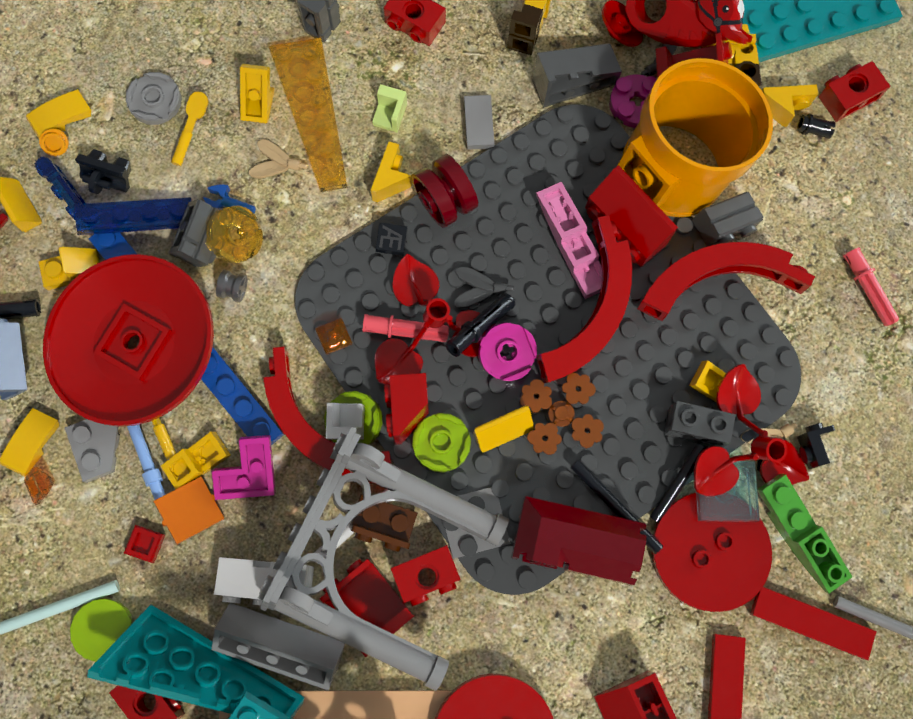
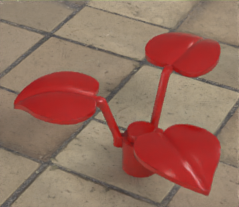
(413, 284)
(715, 470)

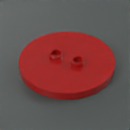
(711, 562)
(494, 698)

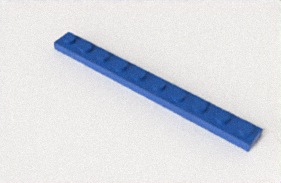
(218, 375)

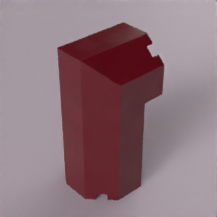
(580, 539)

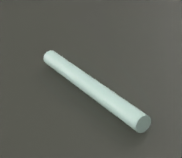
(59, 606)

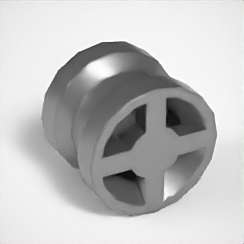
(231, 286)

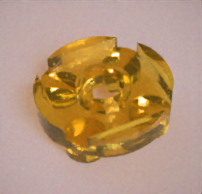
(219, 235)

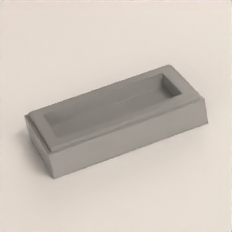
(479, 122)

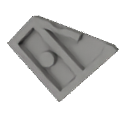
(93, 448)

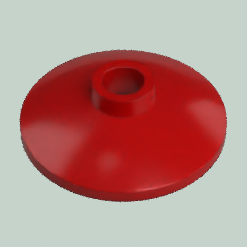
(619, 24)

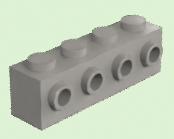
(278, 646)

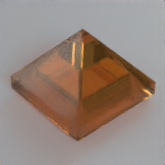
(333, 336)
(38, 484)

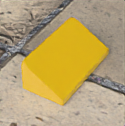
(18, 205)
(504, 429)

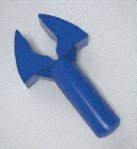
(223, 191)

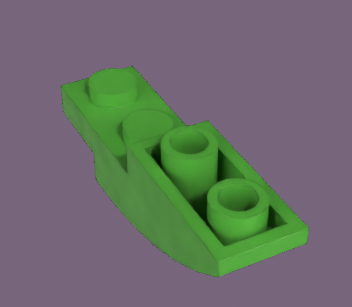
(802, 535)

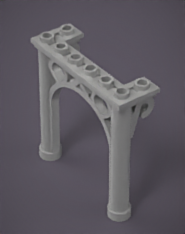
(340, 623)

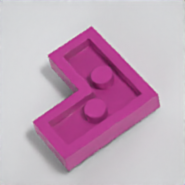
(253, 477)

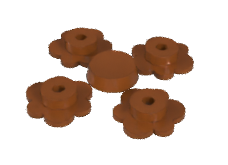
(561, 413)

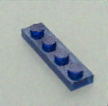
(129, 215)

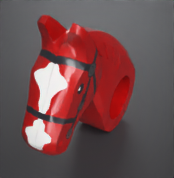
(691, 22)

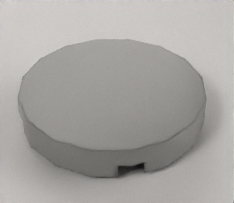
(153, 98)

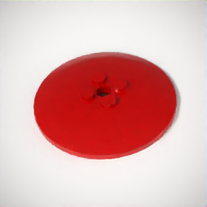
(90, 335)

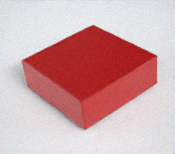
(144, 544)

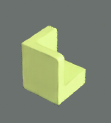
(390, 108)

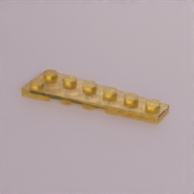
(308, 91)

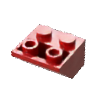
(408, 402)
(635, 699)

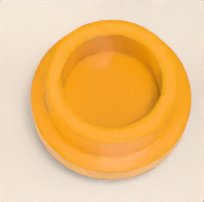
(54, 142)

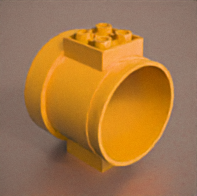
(717, 107)

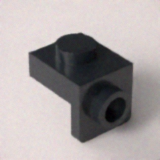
(811, 445)

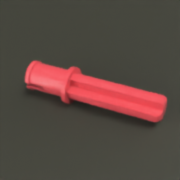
(871, 286)
(402, 328)

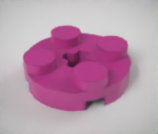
(626, 89)
(522, 357)

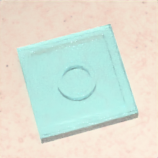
(735, 505)

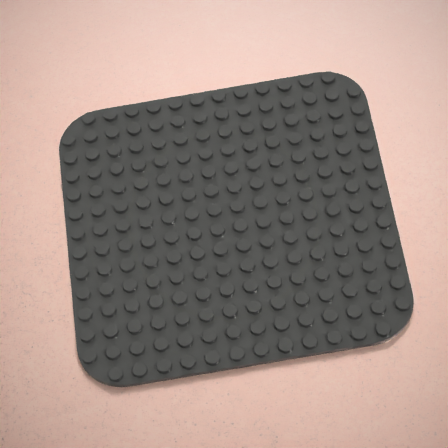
(634, 375)

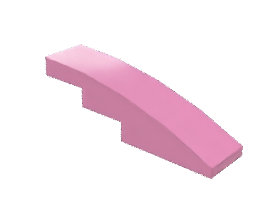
(572, 238)

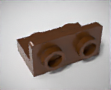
(385, 523)

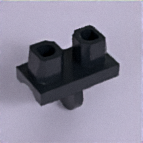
(101, 174)

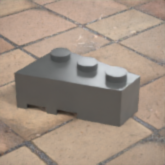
(574, 72)

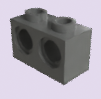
(699, 424)

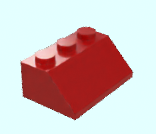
(633, 213)

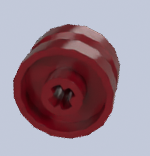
(445, 190)

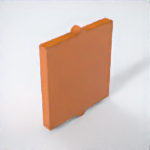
(188, 510)

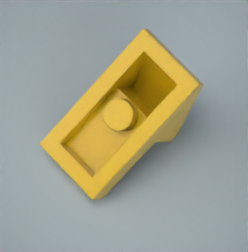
(255, 93)
(787, 99)
(388, 178)
(63, 269)

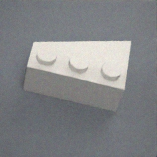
(246, 577)

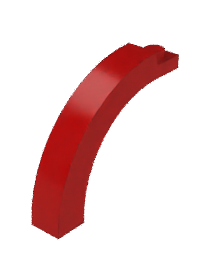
(723, 259)
(608, 310)
(287, 415)

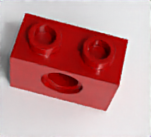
(424, 28)
(867, 84)
(407, 575)
(133, 705)

